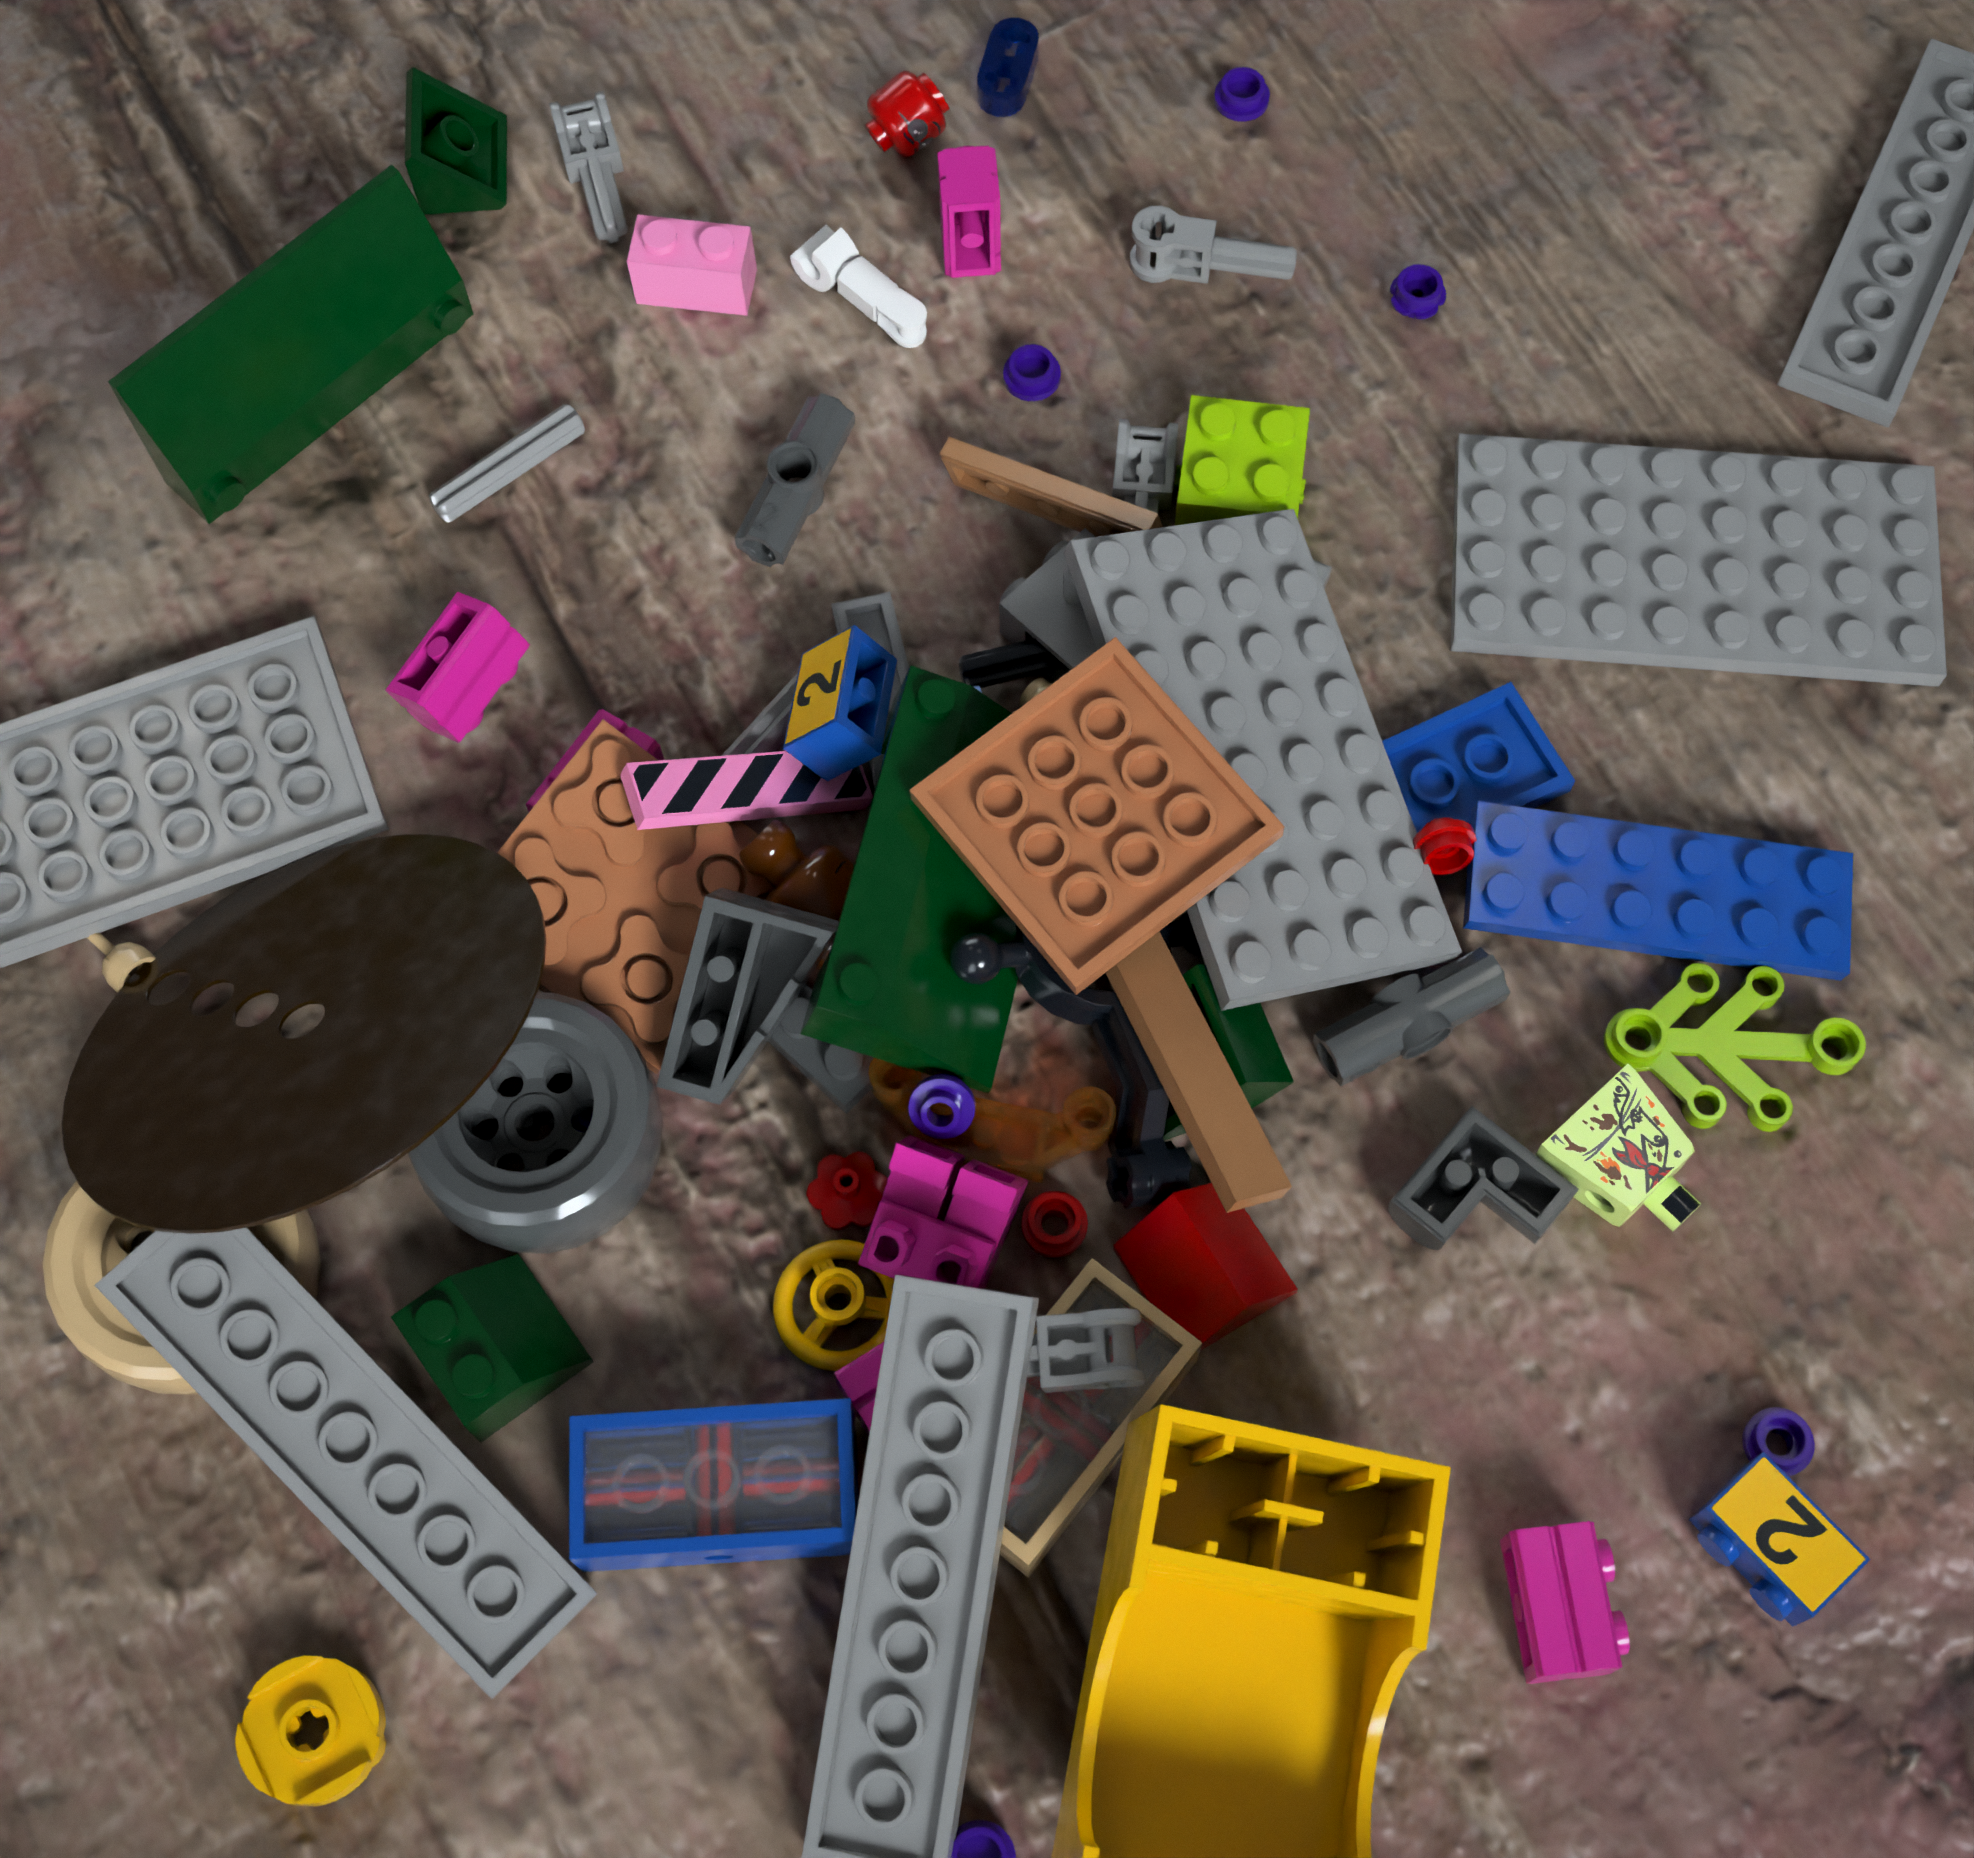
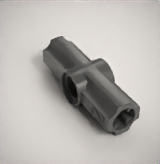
(785, 505)
(1411, 1016)

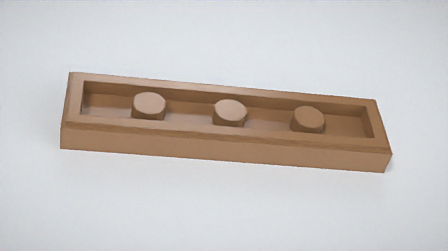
(1042, 492)

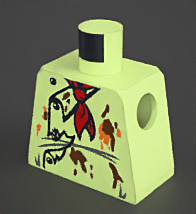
(1624, 1154)

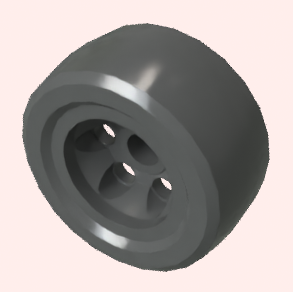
(571, 1180)

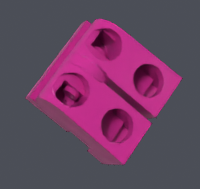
(909, 1223)

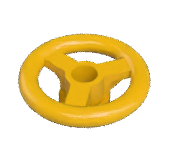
(828, 1282)

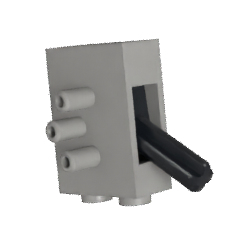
(1041, 622)

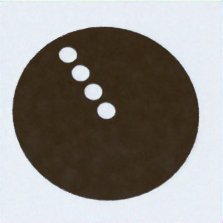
(219, 1127)

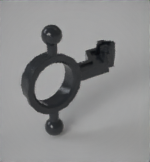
(1142, 1164)

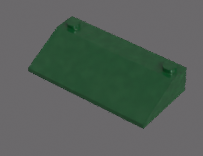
(294, 346)
(908, 903)

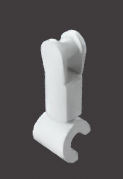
(835, 259)

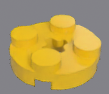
(272, 1719)

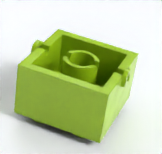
(1240, 459)

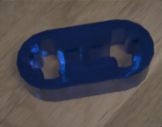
(999, 65)

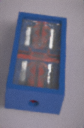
(712, 1485)

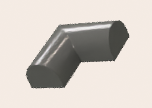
(1477, 1166)

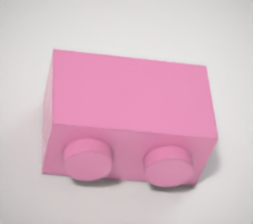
(692, 265)

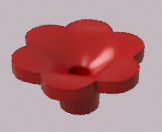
(848, 1204)

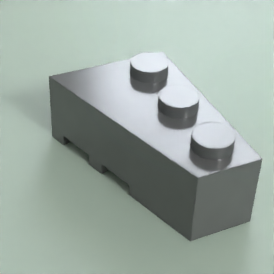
(737, 988)

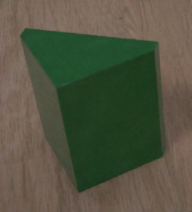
(453, 148)

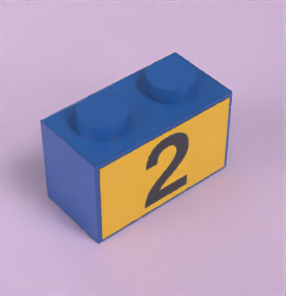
(840, 703)
(1777, 1542)

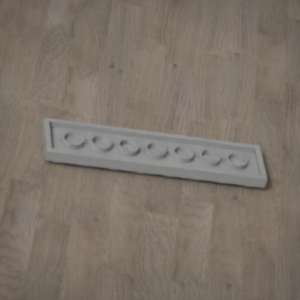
(1895, 250)
(351, 1447)
(921, 1573)

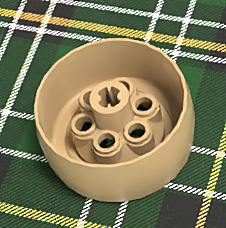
(90, 1242)

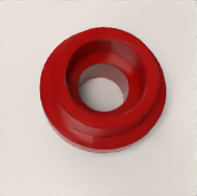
(1446, 845)
(1059, 1205)

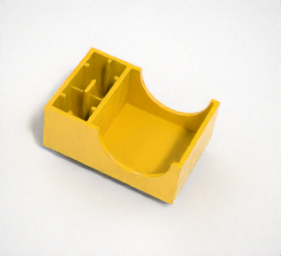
(1247, 1642)

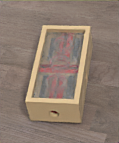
(1078, 1436)

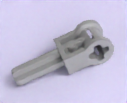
(593, 158)
(1191, 249)
(1145, 465)
(1075, 1351)

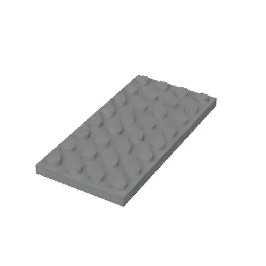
(1697, 560)
(1256, 661)
(176, 788)

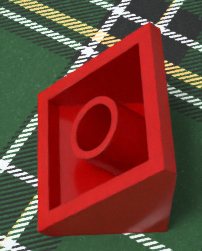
(1203, 1264)

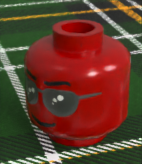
(906, 113)

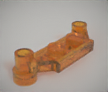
(1002, 1133)

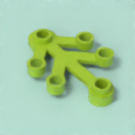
(1723, 1047)

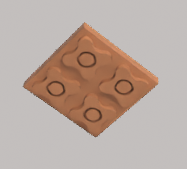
(1096, 814)
(620, 897)

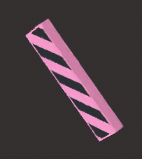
(736, 790)

